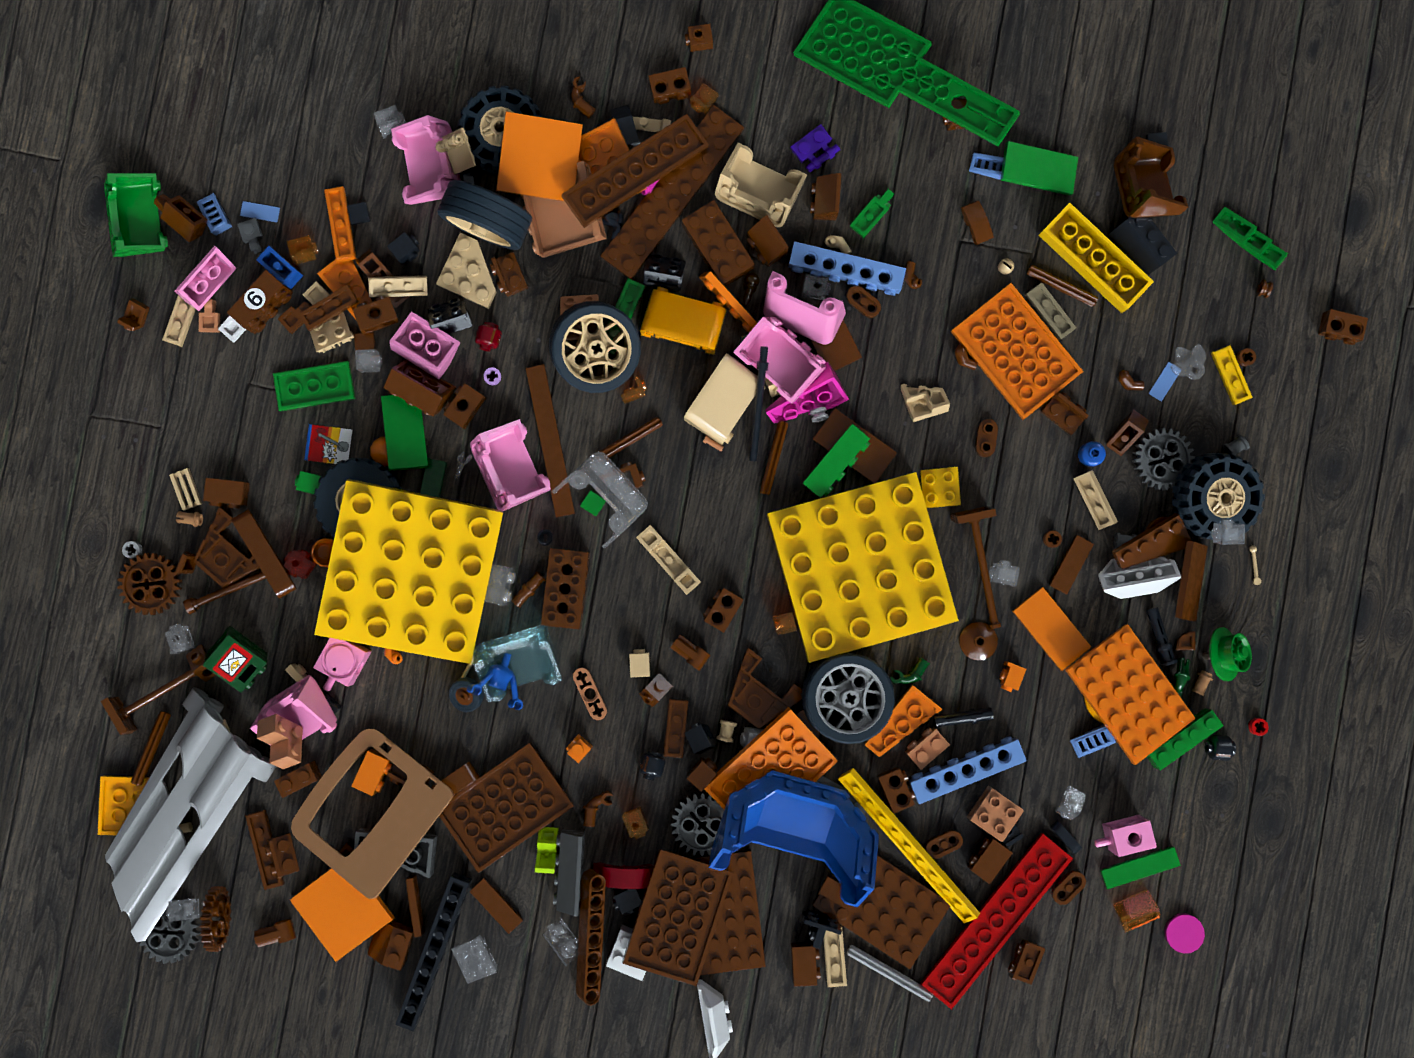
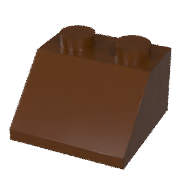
(826, 197)
(767, 242)
(392, 945)

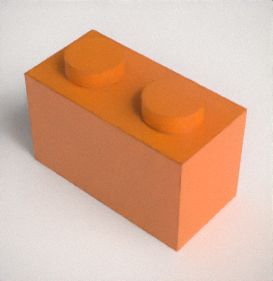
(372, 773)

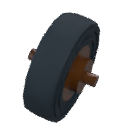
(461, 698)

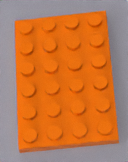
(1017, 351)
(1130, 694)
(781, 747)

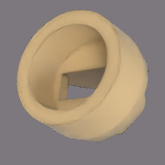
(1003, 268)

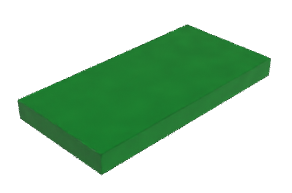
(1039, 168)
(314, 386)
(403, 434)

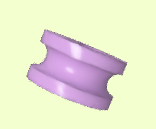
(496, 380)

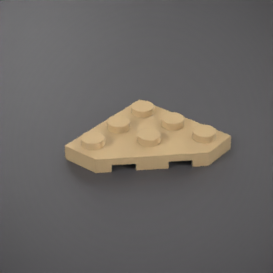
(468, 273)

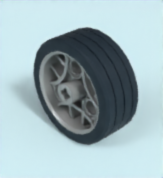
(866, 726)

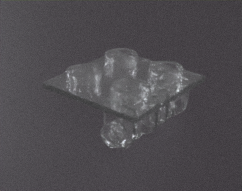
(562, 940)
(474, 959)

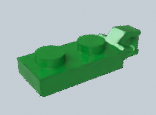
(872, 214)

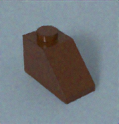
(1127, 432)

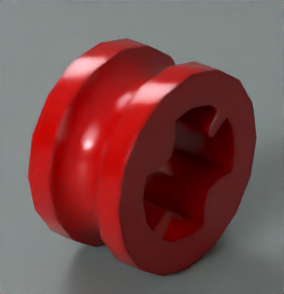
(1251, 726)

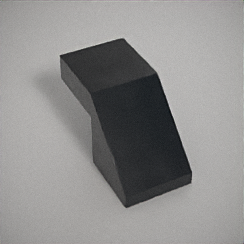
(626, 124)

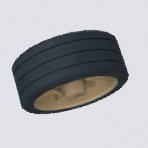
(484, 214)
(624, 362)

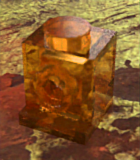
(302, 250)
(784, 623)

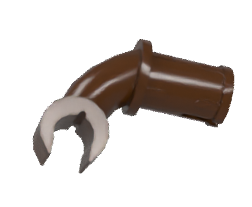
(578, 101)
(592, 806)

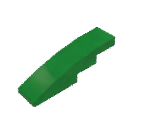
(1249, 238)

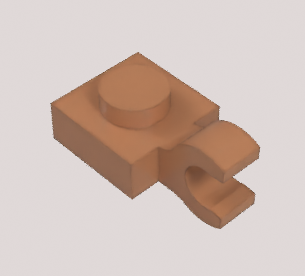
(209, 320)

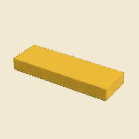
(1231, 375)

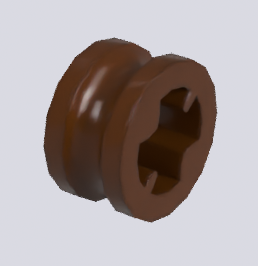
(1264, 288)
(1241, 362)
(1050, 544)

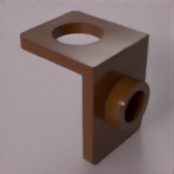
(196, 660)

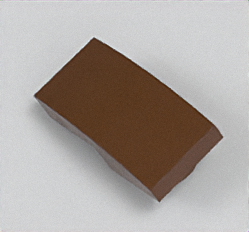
(977, 221)

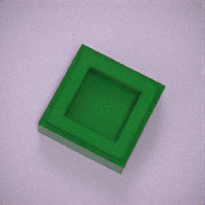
(593, 503)

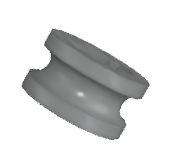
(819, 414)
(125, 549)

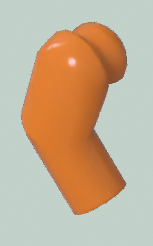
(393, 656)

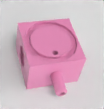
(341, 662)
(1117, 833)

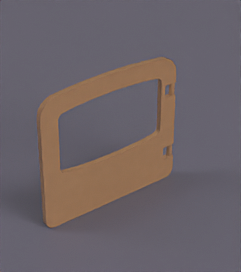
(395, 834)

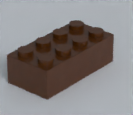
(718, 244)

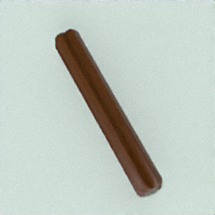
(1062, 285)
(632, 437)
(774, 457)
(150, 748)

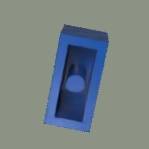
(279, 267)

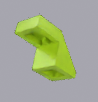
(546, 850)

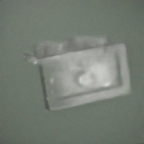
(499, 585)

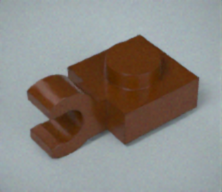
(291, 319)

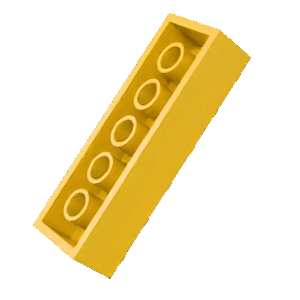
(1096, 258)

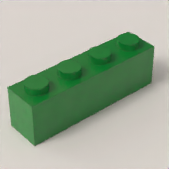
(836, 460)
(1191, 735)

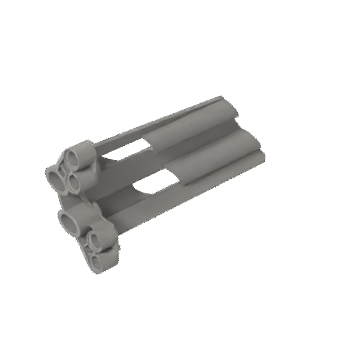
(150, 848)

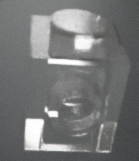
(368, 360)
(1228, 532)
(1004, 573)

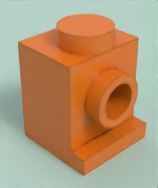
(1011, 676)
(578, 748)

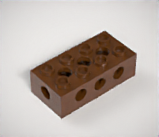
(553, 595)

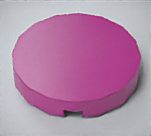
(1184, 933)

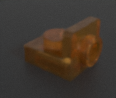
(703, 99)
(633, 394)

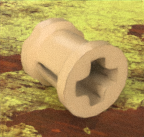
(726, 731)

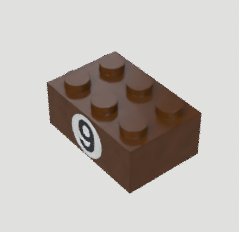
(260, 302)

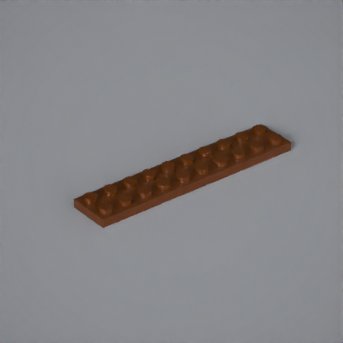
(670, 196)

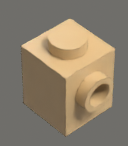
(639, 663)

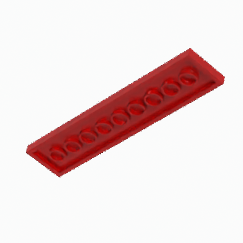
(996, 921)

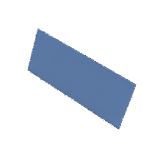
(260, 211)
(1163, 383)

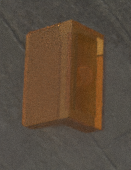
(1137, 910)

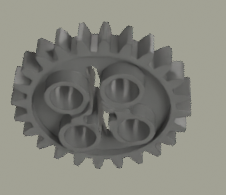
(1158, 442)
(689, 836)
(168, 949)

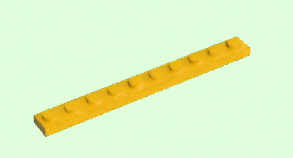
(909, 846)

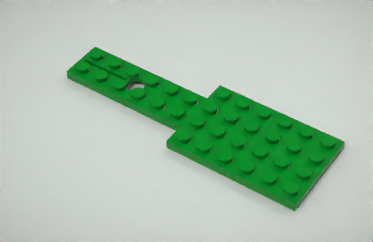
(888, 60)

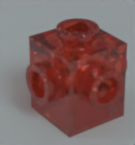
(299, 564)

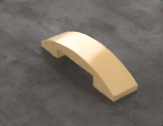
(668, 559)

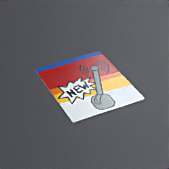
(327, 444)

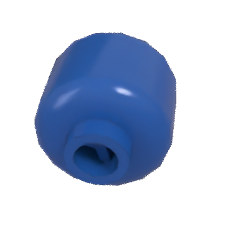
(1094, 459)

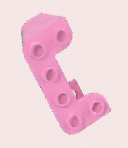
(790, 362)

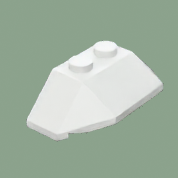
(1140, 578)
(714, 1018)

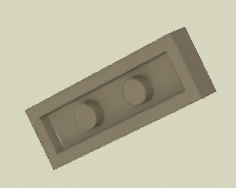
(1050, 311)

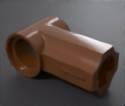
(693, 654)
(279, 932)

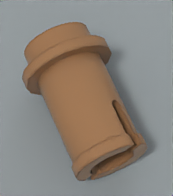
(190, 518)
(1202, 682)

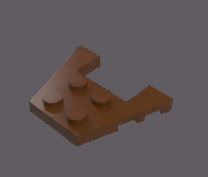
(219, 557)
(756, 701)

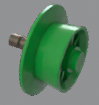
(1228, 653)

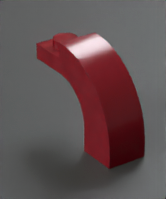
(624, 876)

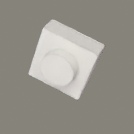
(231, 329)

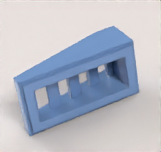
(986, 172)
(220, 227)
(1102, 744)

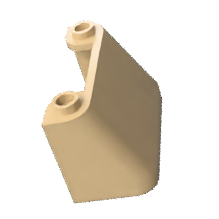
(757, 188)
(723, 400)

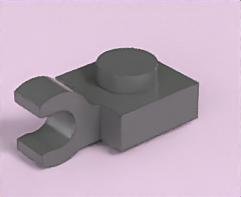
(250, 233)

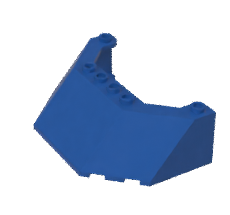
(805, 821)

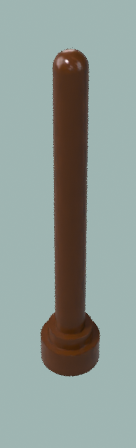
(193, 604)

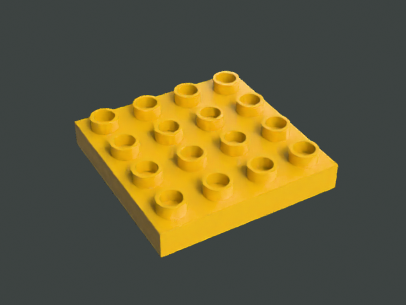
(862, 567)
(408, 571)

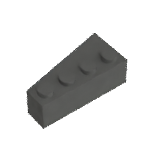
(420, 859)

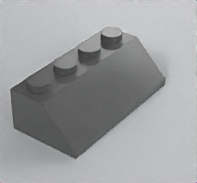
(570, 871)

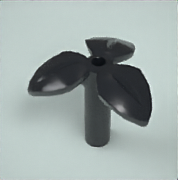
(614, 220)

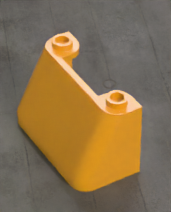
(683, 320)

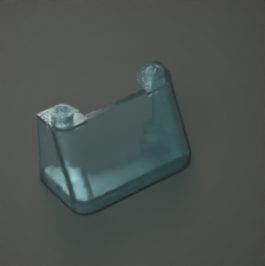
(530, 659)

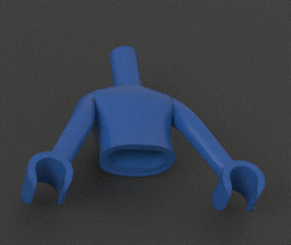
(499, 677)

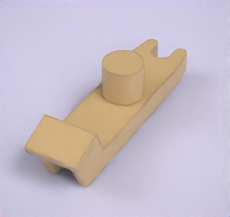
(650, 124)

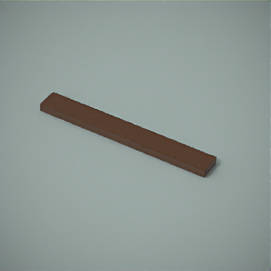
(550, 439)

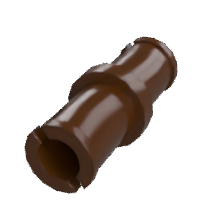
(528, 589)

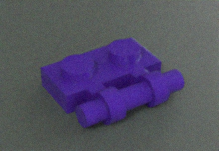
(811, 144)

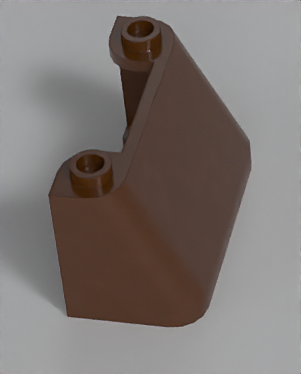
(1144, 180)

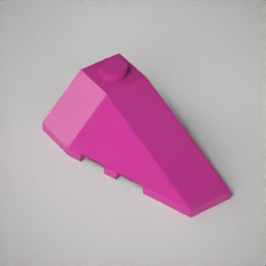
(823, 392)

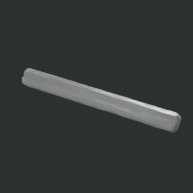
(889, 973)

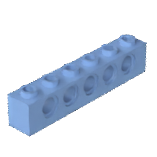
(820, 255)
(1013, 757)

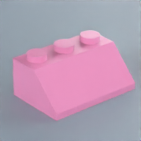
(205, 279)
(423, 346)

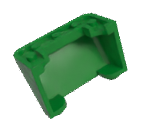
(132, 214)

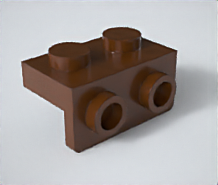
(1026, 961)

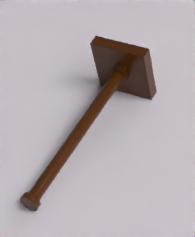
(974, 516)
(120, 714)

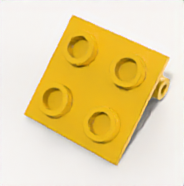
(941, 487)

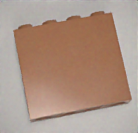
(555, 225)

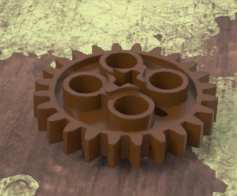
(151, 600)
(215, 932)

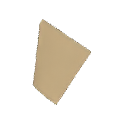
(924, 401)

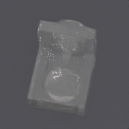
(1071, 803)

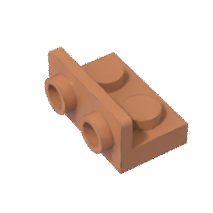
(927, 747)

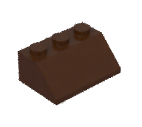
(419, 388)

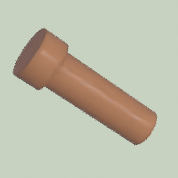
(714, 444)

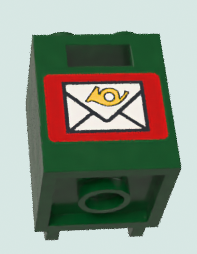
(232, 656)

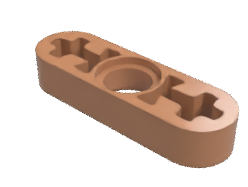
(601, 704)

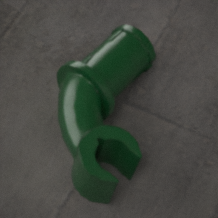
(914, 675)
(1181, 675)

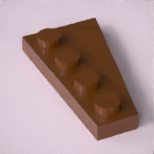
(1155, 542)

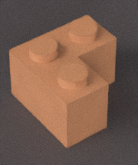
(283, 738)

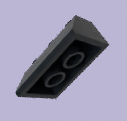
(1142, 243)

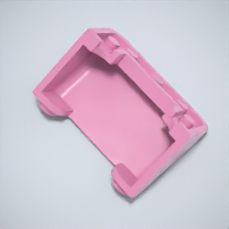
(427, 168)
(800, 317)
(508, 466)
(302, 705)

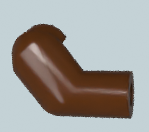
(910, 278)
(963, 359)
(1128, 383)

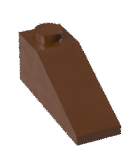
(375, 268)

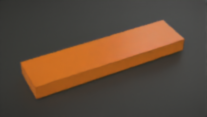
(340, 224)

